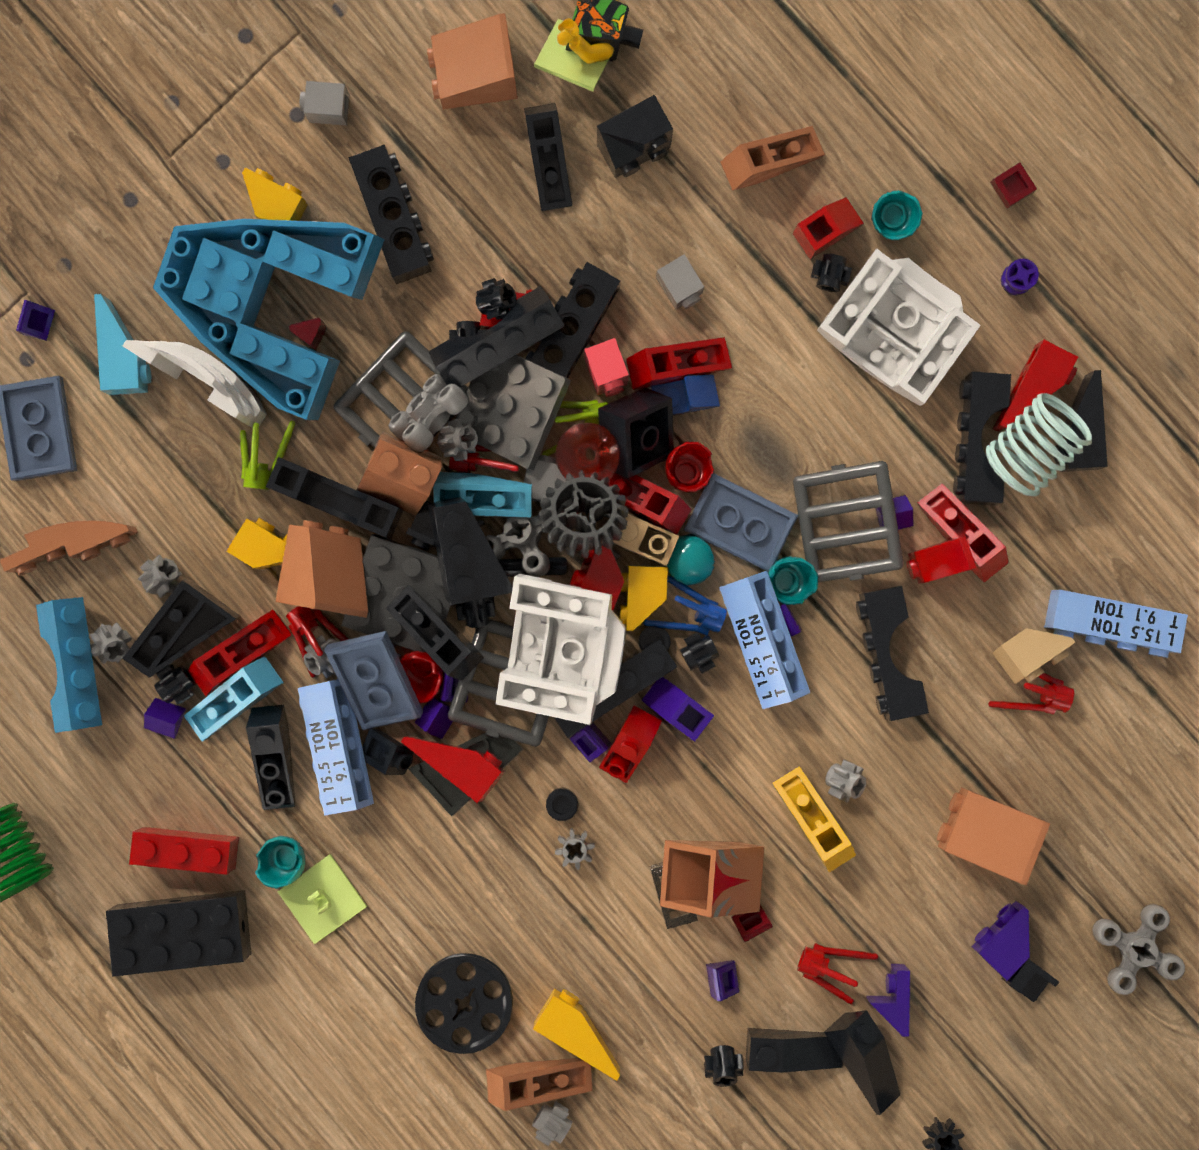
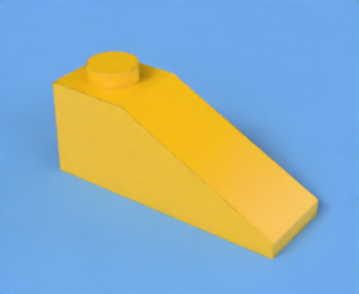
(814, 819)
(571, 1028)

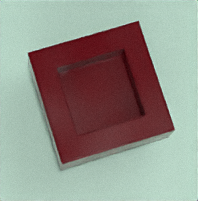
(1013, 185)

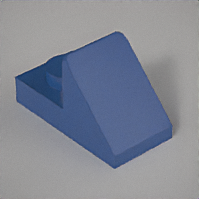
(691, 393)

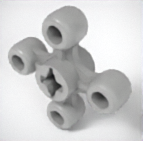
(428, 413)
(527, 544)
(1132, 960)

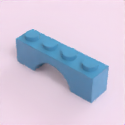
(76, 696)

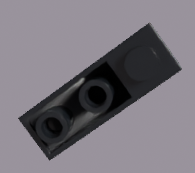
(271, 756)

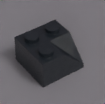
(635, 137)
(641, 428)

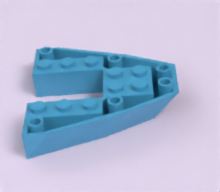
(219, 276)

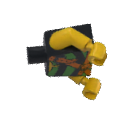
(598, 30)

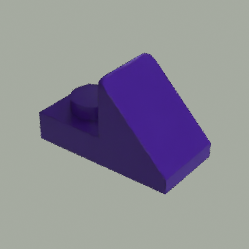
(897, 1006)

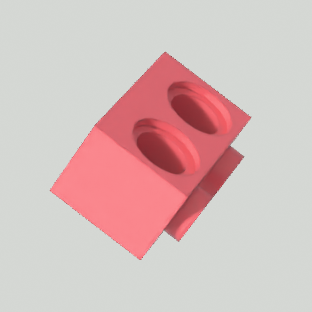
(606, 368)

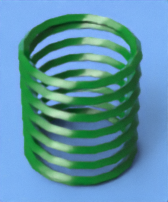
(29, 874)

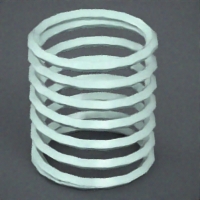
(1026, 464)

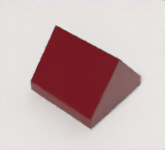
(309, 331)
(752, 924)

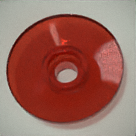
(573, 446)

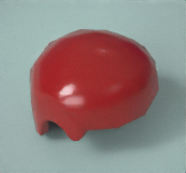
(689, 467)
(423, 675)

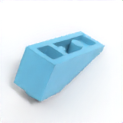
(118, 367)
(485, 494)
(233, 698)

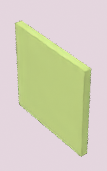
(567, 64)
(322, 899)

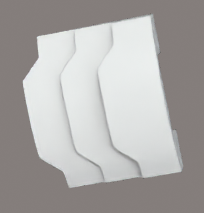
(899, 326)
(229, 391)
(561, 650)

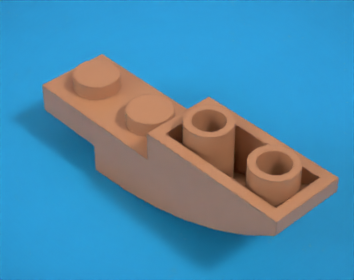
(78, 538)

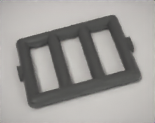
(364, 386)
(883, 500)
(468, 685)

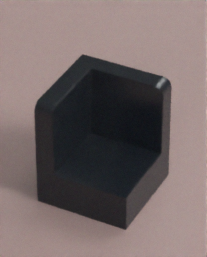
(1030, 980)

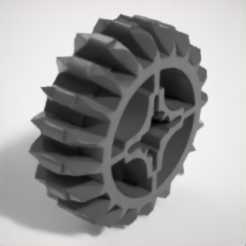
(604, 502)

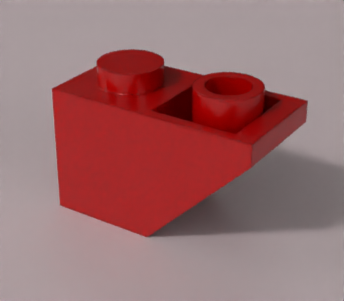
(827, 227)
(600, 574)
(630, 744)

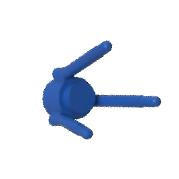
(707, 612)

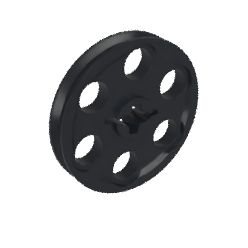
(467, 1018)

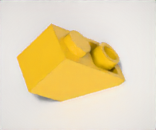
(271, 199)
(258, 544)
(645, 593)

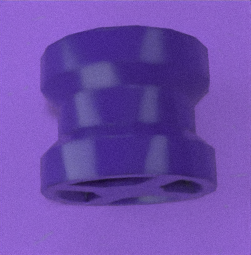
(1025, 271)

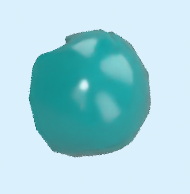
(896, 215)
(691, 560)
(793, 580)
(280, 862)

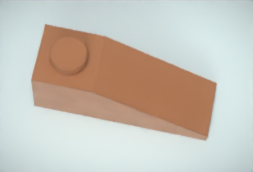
(770, 157)
(537, 1082)

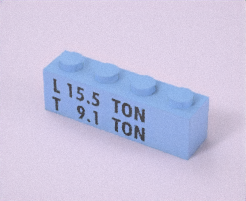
(1117, 622)
(764, 640)
(335, 748)

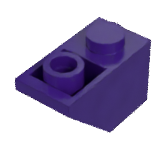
(677, 708)
(1006, 942)

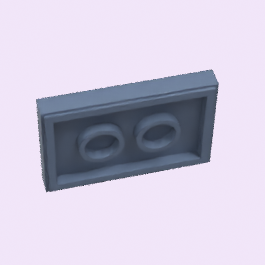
(36, 428)
(741, 522)
(374, 680)

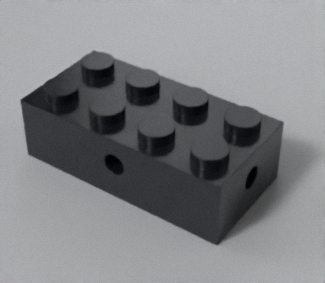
(178, 933)

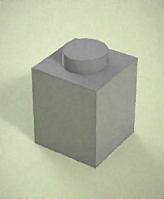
(325, 103)
(680, 283)

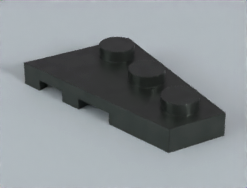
(445, 792)

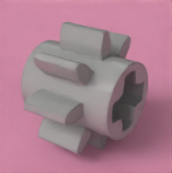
(457, 440)
(159, 576)
(110, 643)
(319, 664)
(845, 781)
(573, 839)
(552, 1123)

